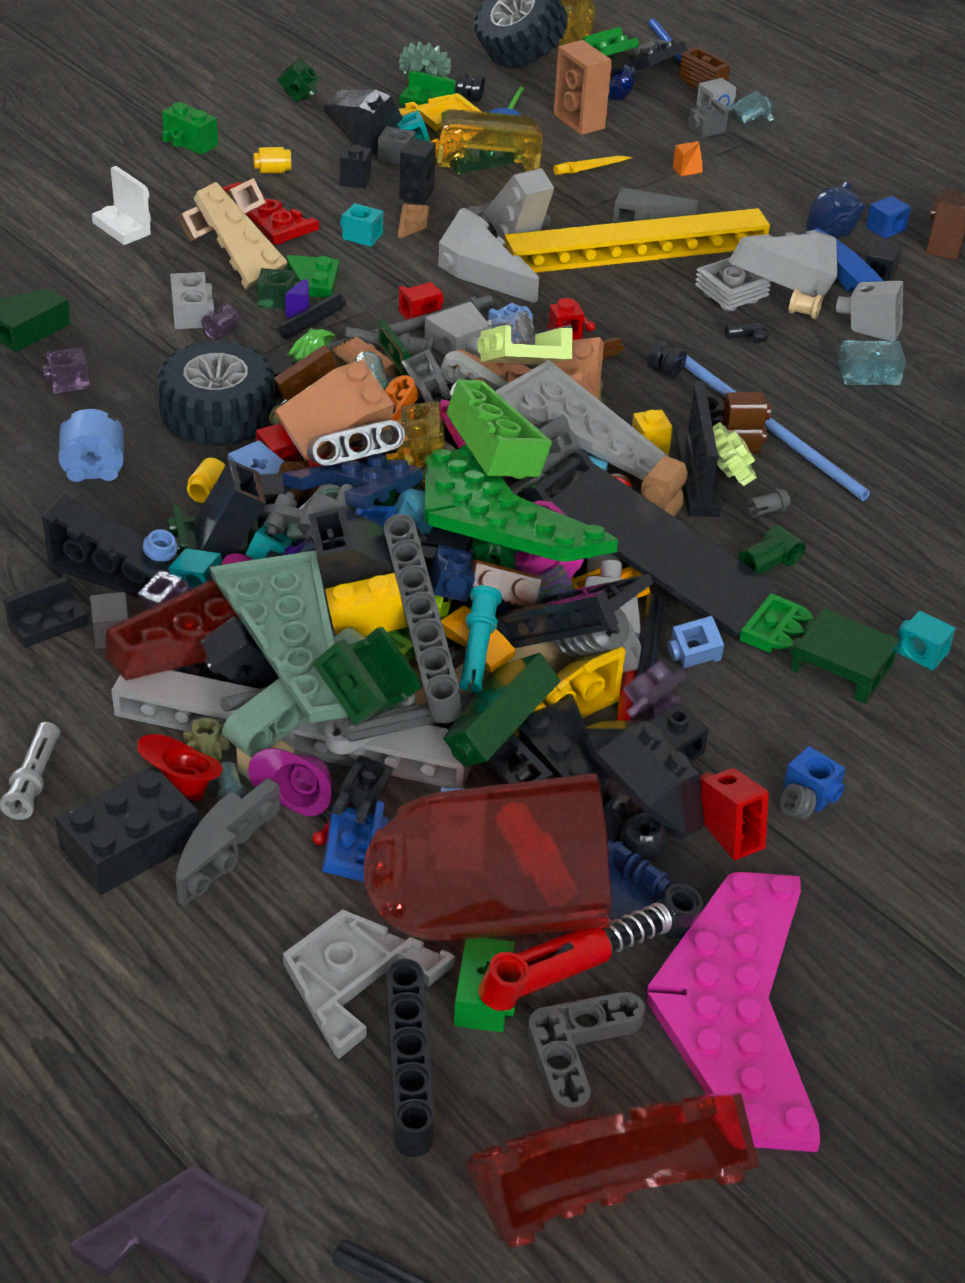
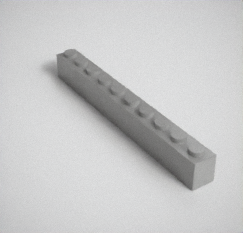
(180, 698)

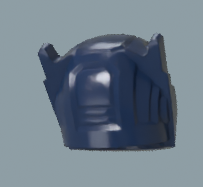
(835, 211)

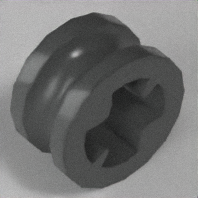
(797, 801)

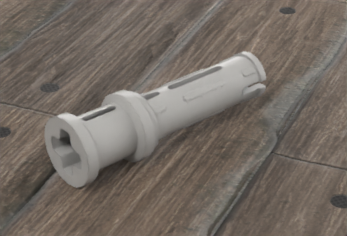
(44, 740)

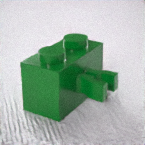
(189, 128)

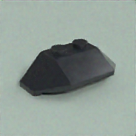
(649, 772)

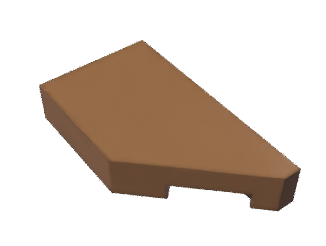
(412, 219)

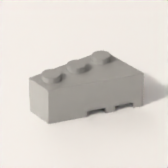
(521, 203)

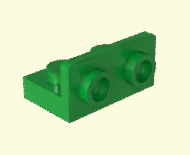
(611, 41)
(426, 86)

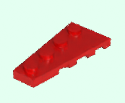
(277, 222)

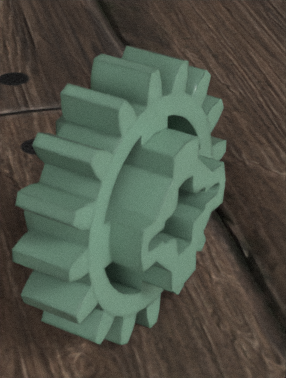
(425, 60)

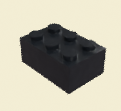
(126, 829)

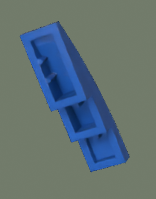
(851, 268)

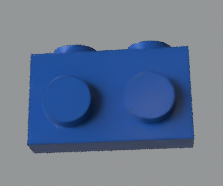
(349, 842)

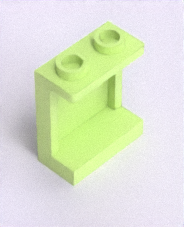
(552, 345)

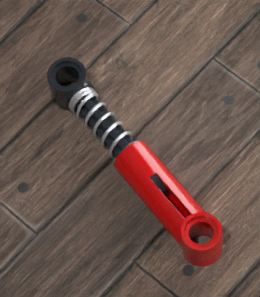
(543, 965)

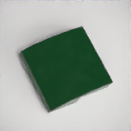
(392, 346)

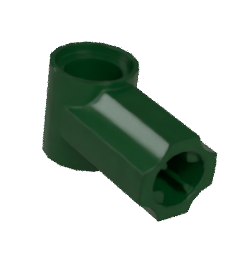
(775, 548)

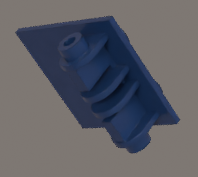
(632, 881)

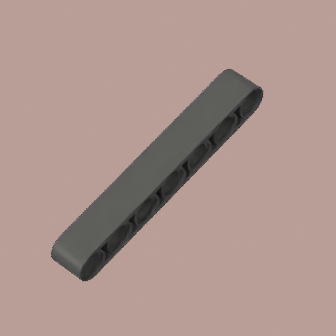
(423, 619)

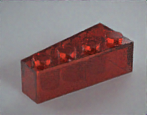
(167, 633)

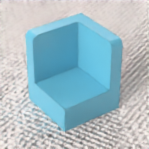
(412, 503)

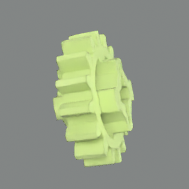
(733, 455)

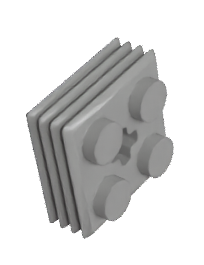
(731, 284)

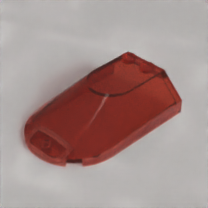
(494, 861)

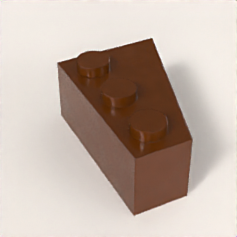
(948, 225)

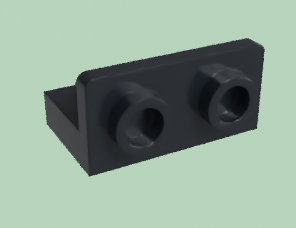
(44, 612)

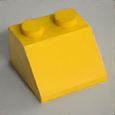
(367, 605)

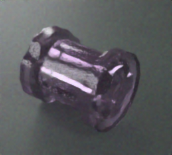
(217, 323)

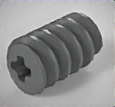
(596, 642)

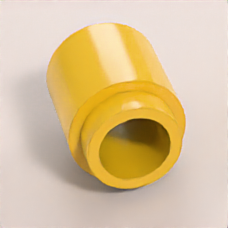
(272, 160)
(204, 479)

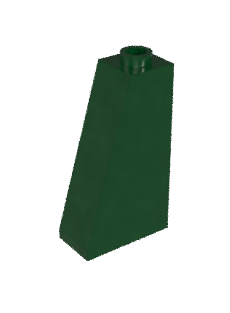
(500, 708)

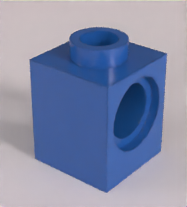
(888, 217)
(819, 773)

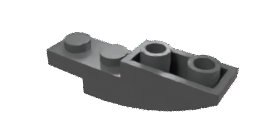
(215, 841)

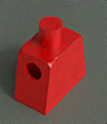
(735, 811)

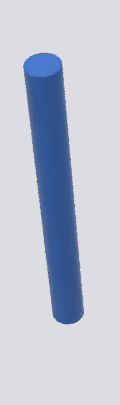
(662, 34)

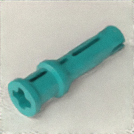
(481, 624)

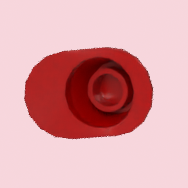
(180, 764)

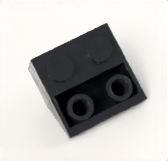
(349, 547)

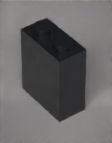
(229, 510)

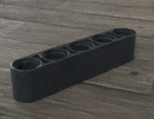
(409, 1035)

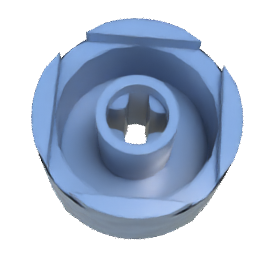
(91, 446)

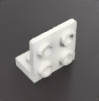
(130, 214)

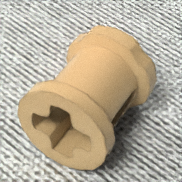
(805, 304)

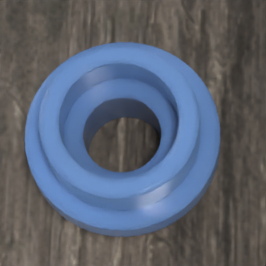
(160, 545)

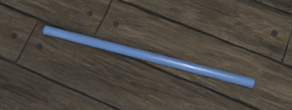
(785, 435)

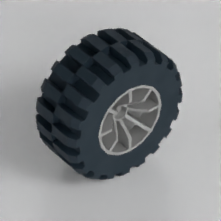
(519, 29)
(216, 392)

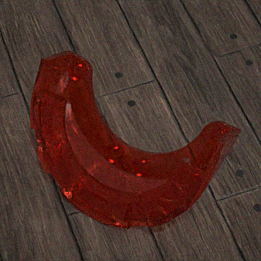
(608, 1157)

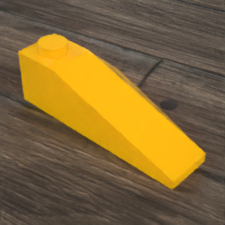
(591, 680)

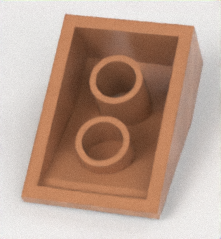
(335, 402)

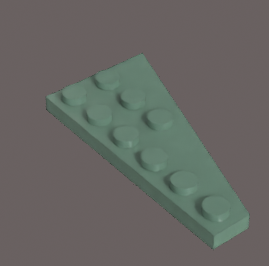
(289, 620)

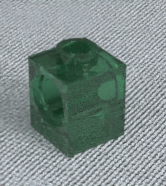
(273, 286)

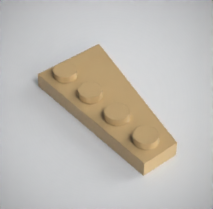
(238, 235)

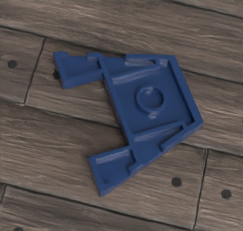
(368, 477)

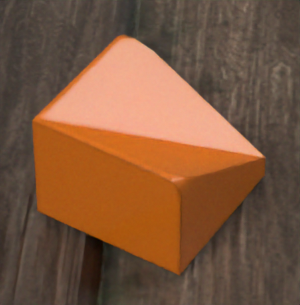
(687, 159)

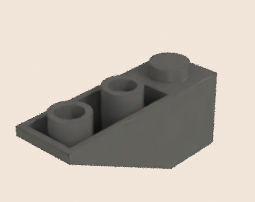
(643, 205)

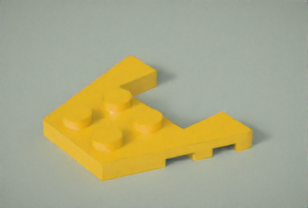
(435, 106)

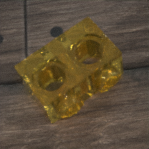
(422, 430)

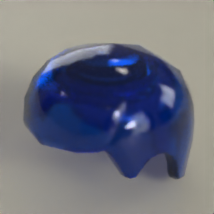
(622, 85)

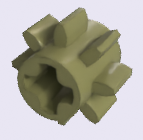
(207, 737)

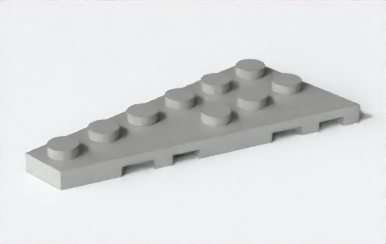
(598, 430)

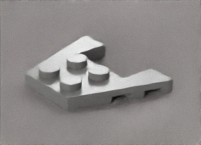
(344, 960)

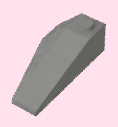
(791, 260)

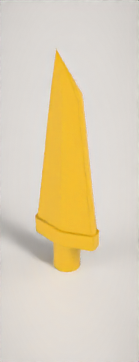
(574, 167)

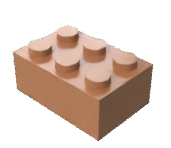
(582, 87)

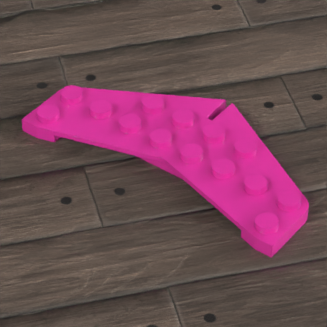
(719, 1009)

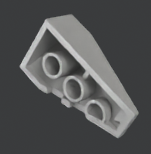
(480, 258)

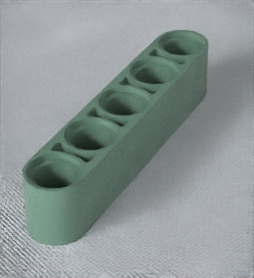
(270, 713)

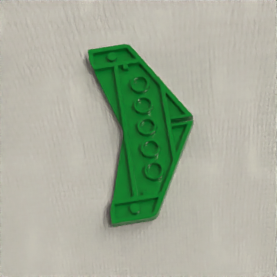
(483, 507)

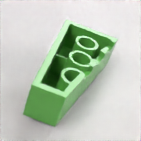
(497, 432)

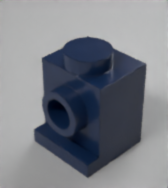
(451, 573)

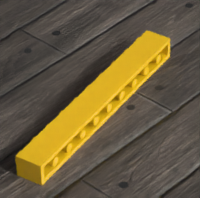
(635, 240)

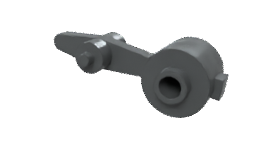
(285, 511)

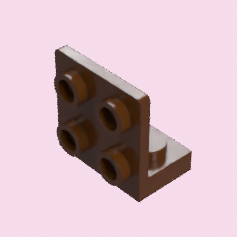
(305, 372)

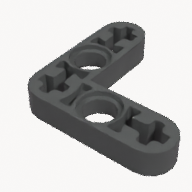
(568, 1034)

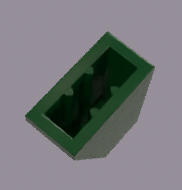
(31, 317)

